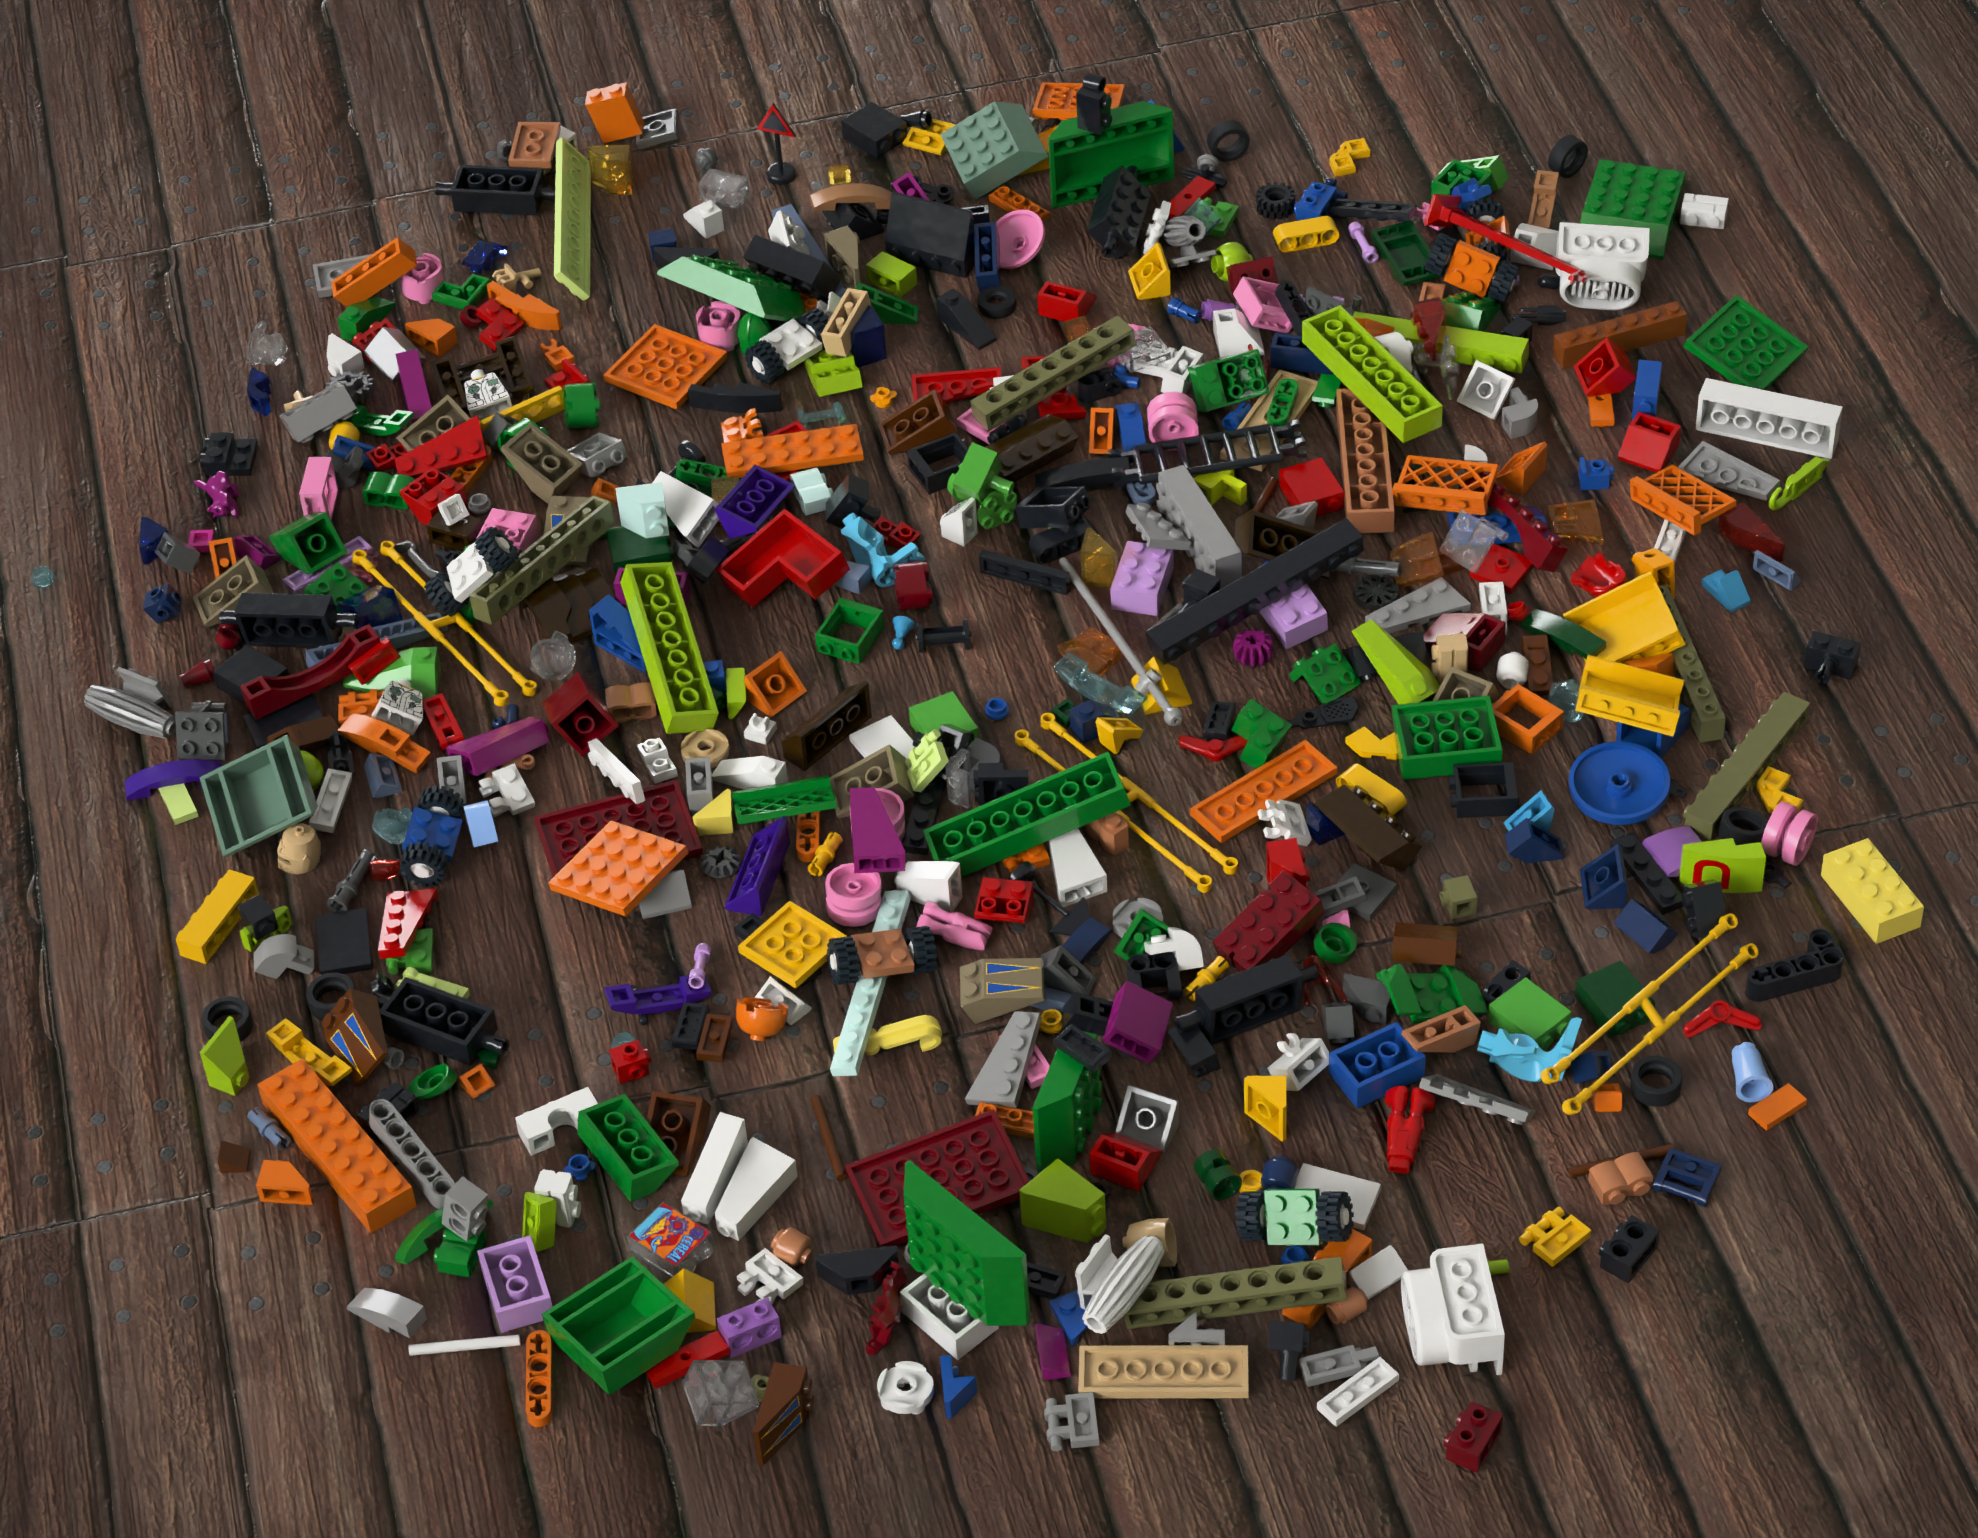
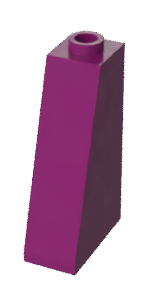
(413, 383)
(500, 745)
(873, 834)

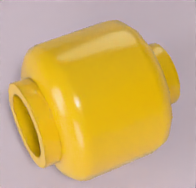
(343, 429)

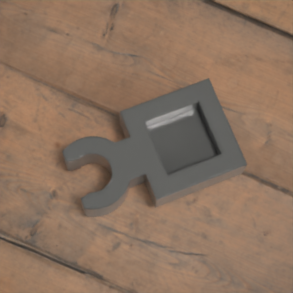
(685, 551)

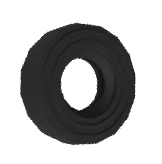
(994, 293)

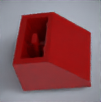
(1063, 302)
(1650, 442)
(428, 491)
(1286, 856)
(1005, 900)
(1123, 1160)

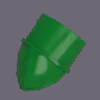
(751, 329)

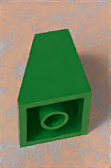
(309, 542)

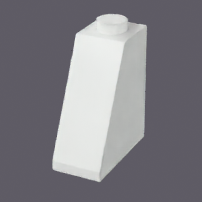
(932, 882)

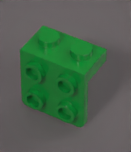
(338, 583)
(1326, 673)

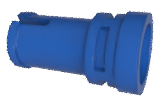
(1180, 309)
(1234, 418)

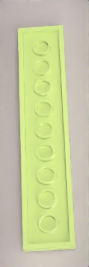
(572, 219)

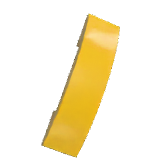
(294, 1046)

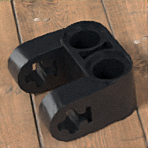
(1155, 971)

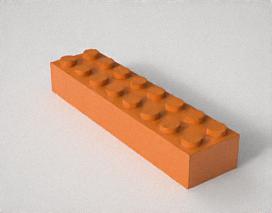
(337, 1146)

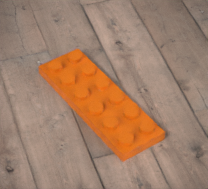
(793, 450)
(1280, 778)

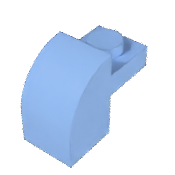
(480, 823)

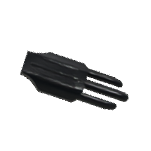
(1205, 173)
(1545, 315)

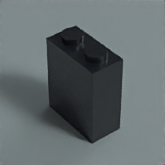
(874, 129)
(243, 667)

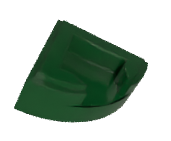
(1062, 712)
(489, 1058)

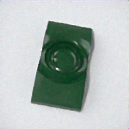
(1404, 252)

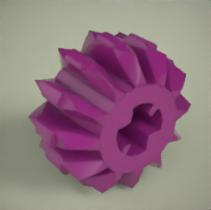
(1253, 647)

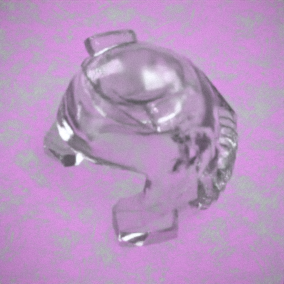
(265, 348)
(553, 657)

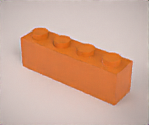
(374, 273)
(1353, 1253)

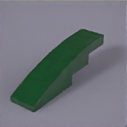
(1563, 634)

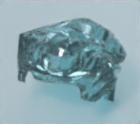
(1565, 696)
(392, 824)

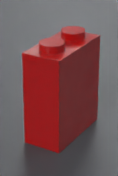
(1310, 483)

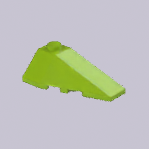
(1400, 670)

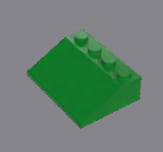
(1445, 733)

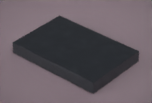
(294, 713)
(344, 942)

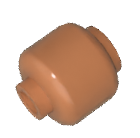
(792, 1247)

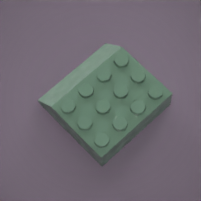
(993, 146)
(258, 795)

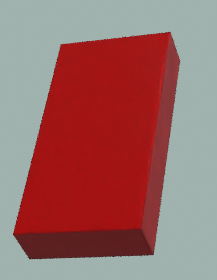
(374, 661)

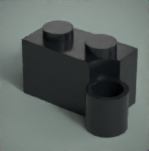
(1093, 104)

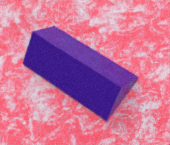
(752, 501)
(759, 869)

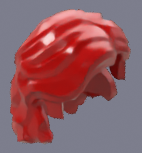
(1598, 575)

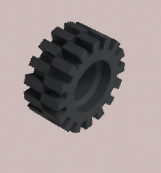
(1275, 200)

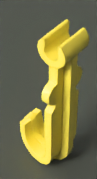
(903, 1032)

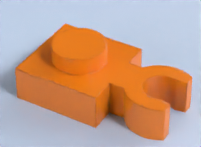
(555, 355)

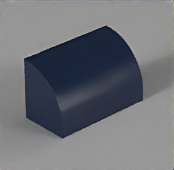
(1645, 927)

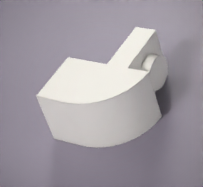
(1181, 945)

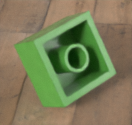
(980, 475)

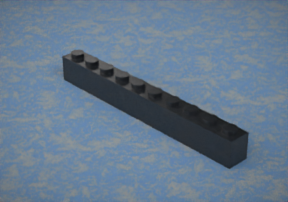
(1255, 591)

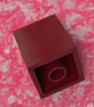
(579, 713)

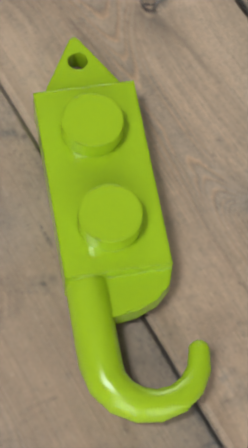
(1798, 482)

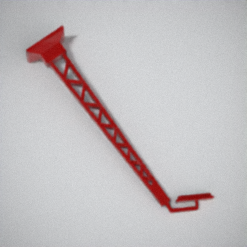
(1445, 211)

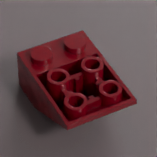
(1483, 635)

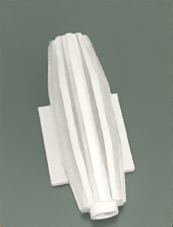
(1113, 1285)

